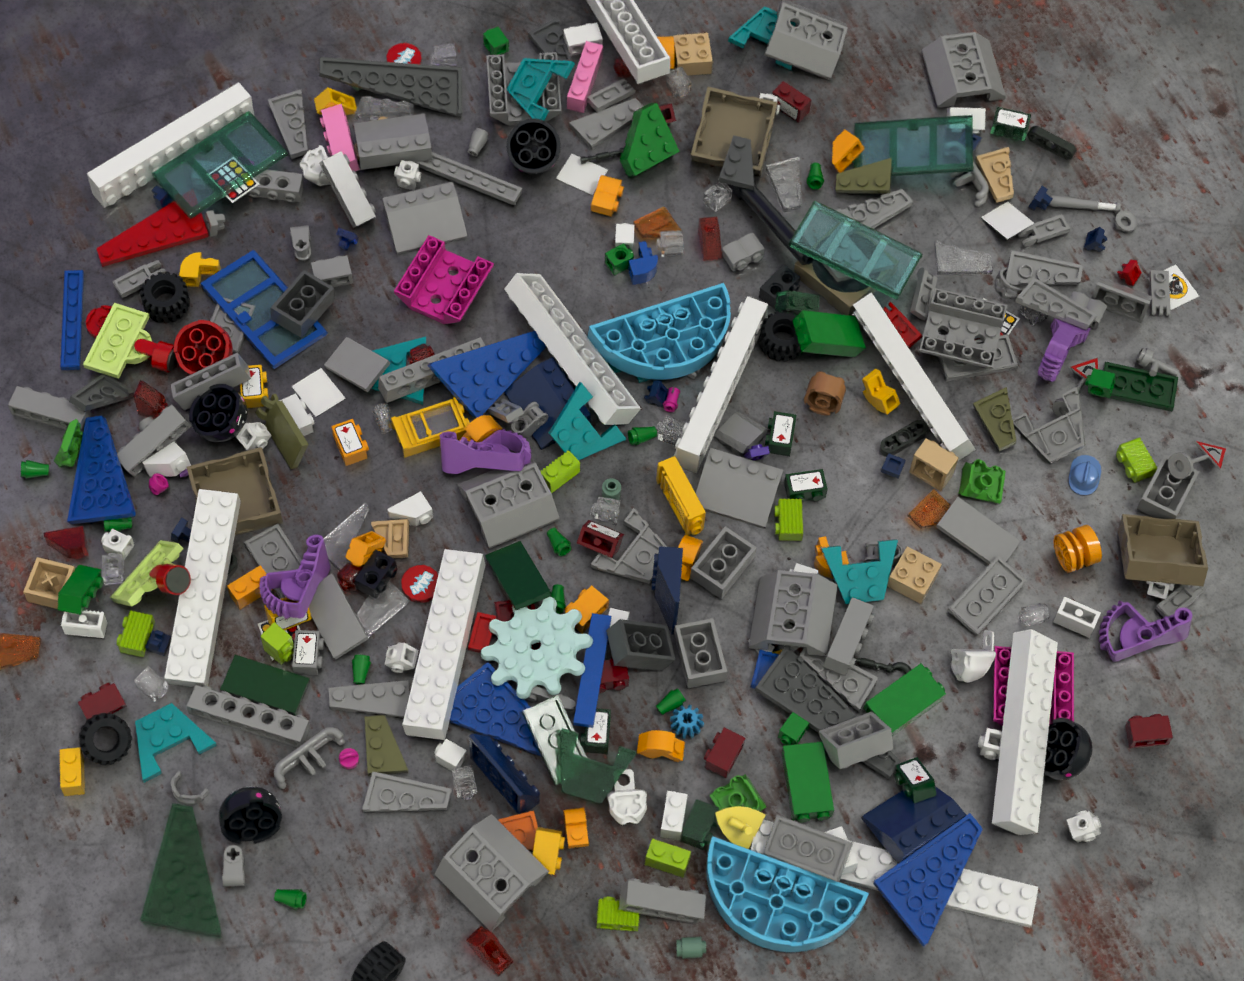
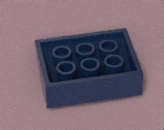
(548, 388)
(667, 582)
(503, 774)
(909, 826)

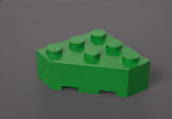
(647, 141)

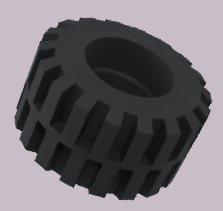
(161, 285)
(777, 347)
(112, 755)
(380, 964)

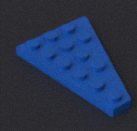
(486, 372)
(99, 481)
(492, 710)
(925, 880)

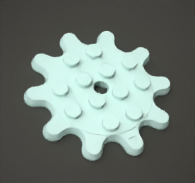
(538, 666)

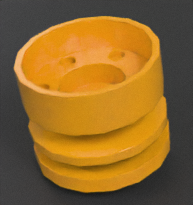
(1077, 548)

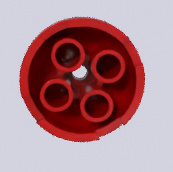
(195, 339)

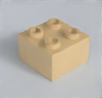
(693, 53)
(933, 464)
(914, 575)
(46, 582)

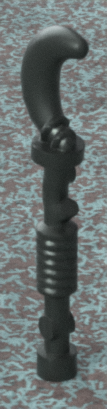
(601, 156)
(889, 668)

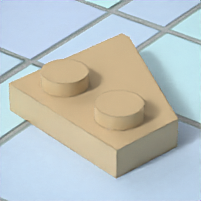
(396, 535)

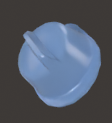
(1084, 475)

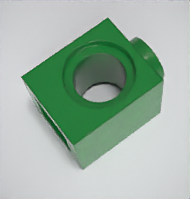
(495, 41)
(616, 265)
(1100, 383)
(793, 730)

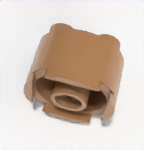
(825, 393)

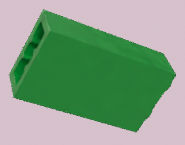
(828, 333)
(906, 698)
(807, 782)

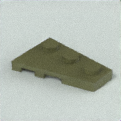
(866, 179)
(997, 418)
(381, 748)

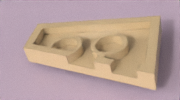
(997, 173)

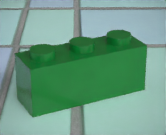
(79, 589)

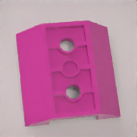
(430, 279)
(1063, 686)

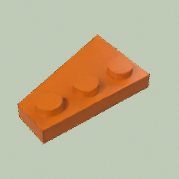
(522, 827)

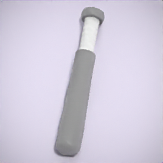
(1068, 202)

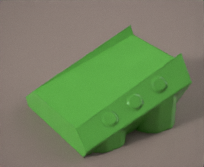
(70, 446)
(982, 481)
(738, 793)

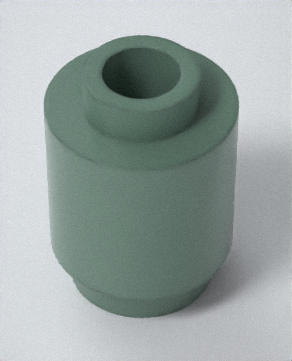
(611, 489)
(690, 947)

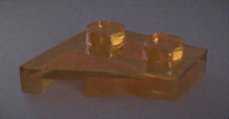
(655, 222)
(929, 510)
(18, 648)

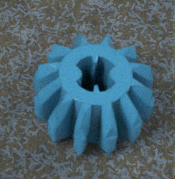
(686, 728)

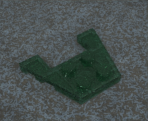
(587, 777)

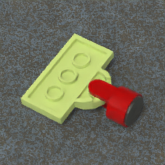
(124, 342)
(153, 573)

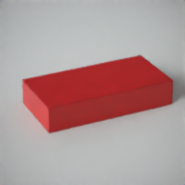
(481, 634)

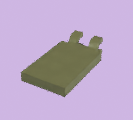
(283, 430)

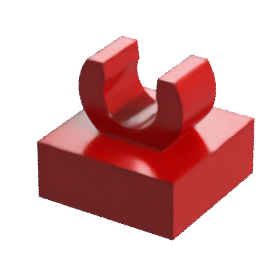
(1130, 272)

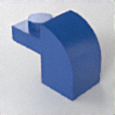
(645, 267)

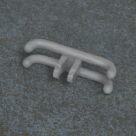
(977, 179)
(305, 750)

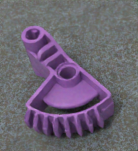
(1063, 338)
(491, 453)
(299, 583)
(1161, 632)

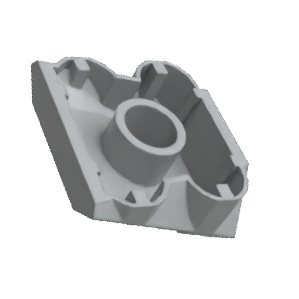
(740, 433)

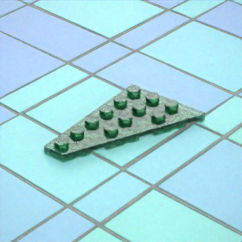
(180, 883)

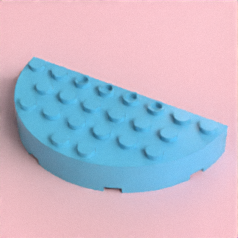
(666, 337)
(778, 902)

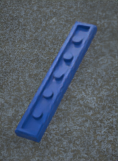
(72, 320)
(592, 676)

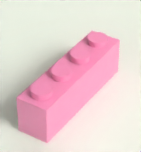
(584, 76)
(339, 134)

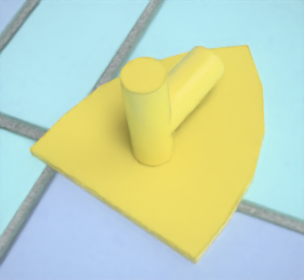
(740, 824)

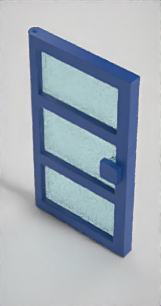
(255, 283)

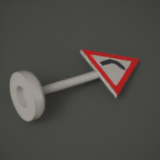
(1082, 369)
(1181, 464)

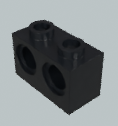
(777, 284)
(371, 572)

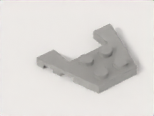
(1060, 435)
(638, 558)

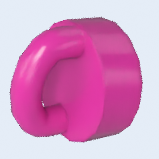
(158, 484)
(348, 758)

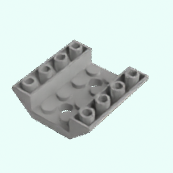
(805, 44)
(949, 68)
(501, 102)
(964, 321)
(515, 509)
(809, 611)
(498, 858)

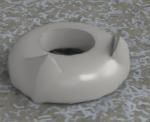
(1130, 217)

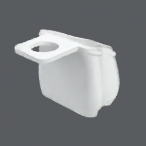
(311, 168)
(973, 664)
(626, 802)

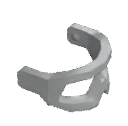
(1003, 289)
(194, 799)

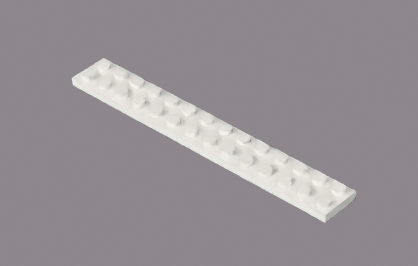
(973, 893)

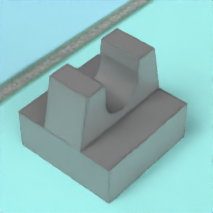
(214, 222)

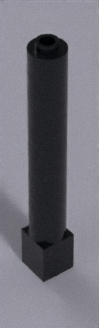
(771, 218)

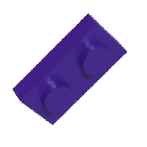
(757, 452)

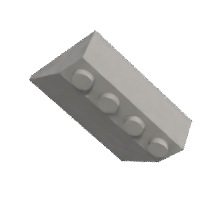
(392, 140)
(424, 213)
(738, 487)

